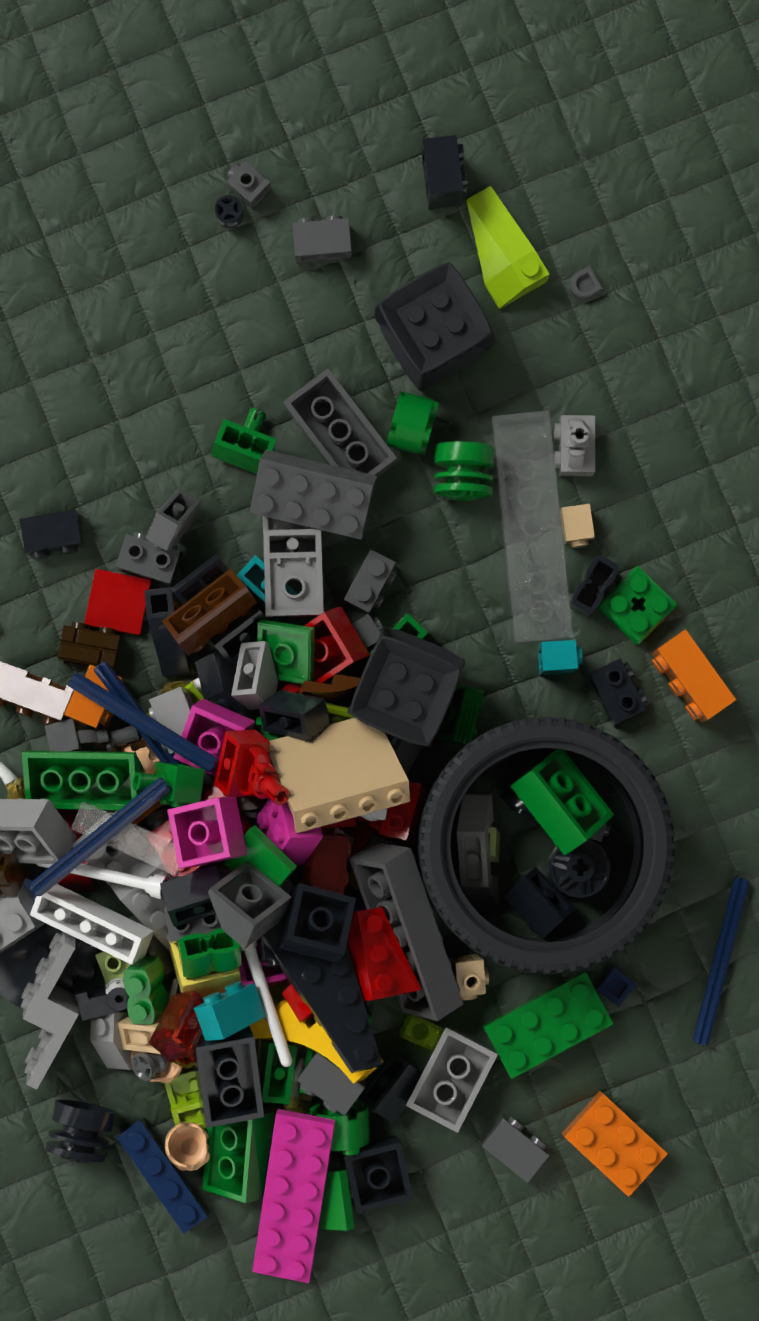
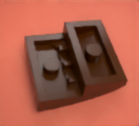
(337, 691)

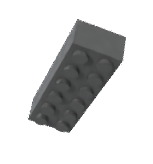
(392, 881)

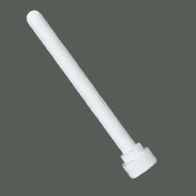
(150, 885)
(268, 1004)

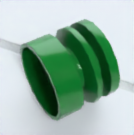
(463, 475)

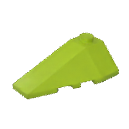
(505, 254)

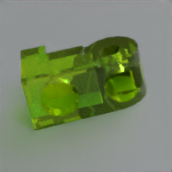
(421, 1031)

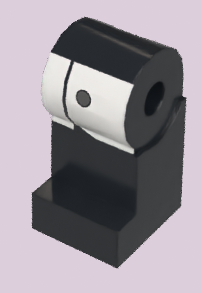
(101, 999)

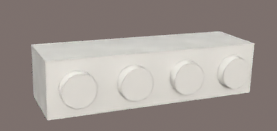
(93, 923)

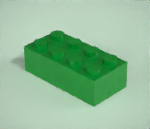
(547, 1024)

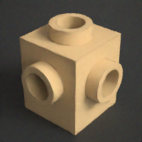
(470, 975)

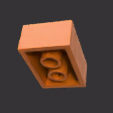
(692, 677)
(614, 1143)

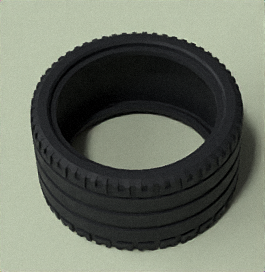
(651, 837)

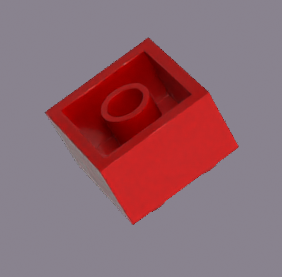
(336, 645)

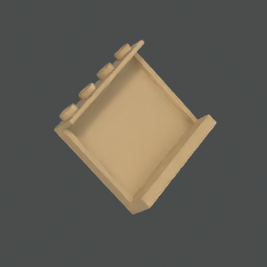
(339, 774)

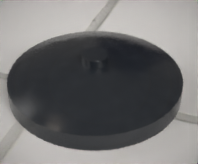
(21, 961)

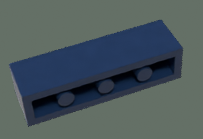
(163, 1176)

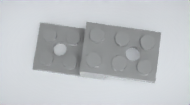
(292, 554)
(145, 908)
(49, 1008)

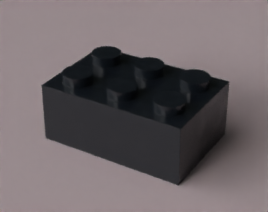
(228, 1079)

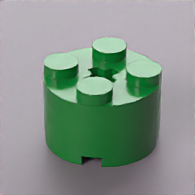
(412, 423)
(350, 1130)

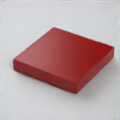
(117, 602)

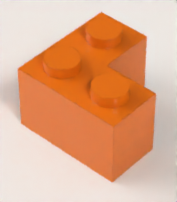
(85, 710)

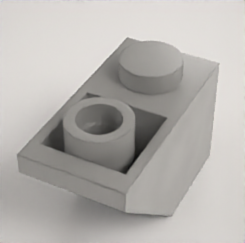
(171, 710)

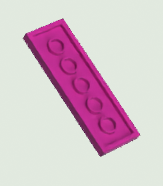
(293, 1195)

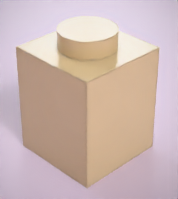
(577, 525)

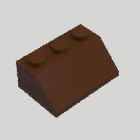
(209, 612)

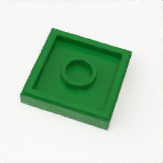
(290, 649)
(264, 856)
(336, 1204)

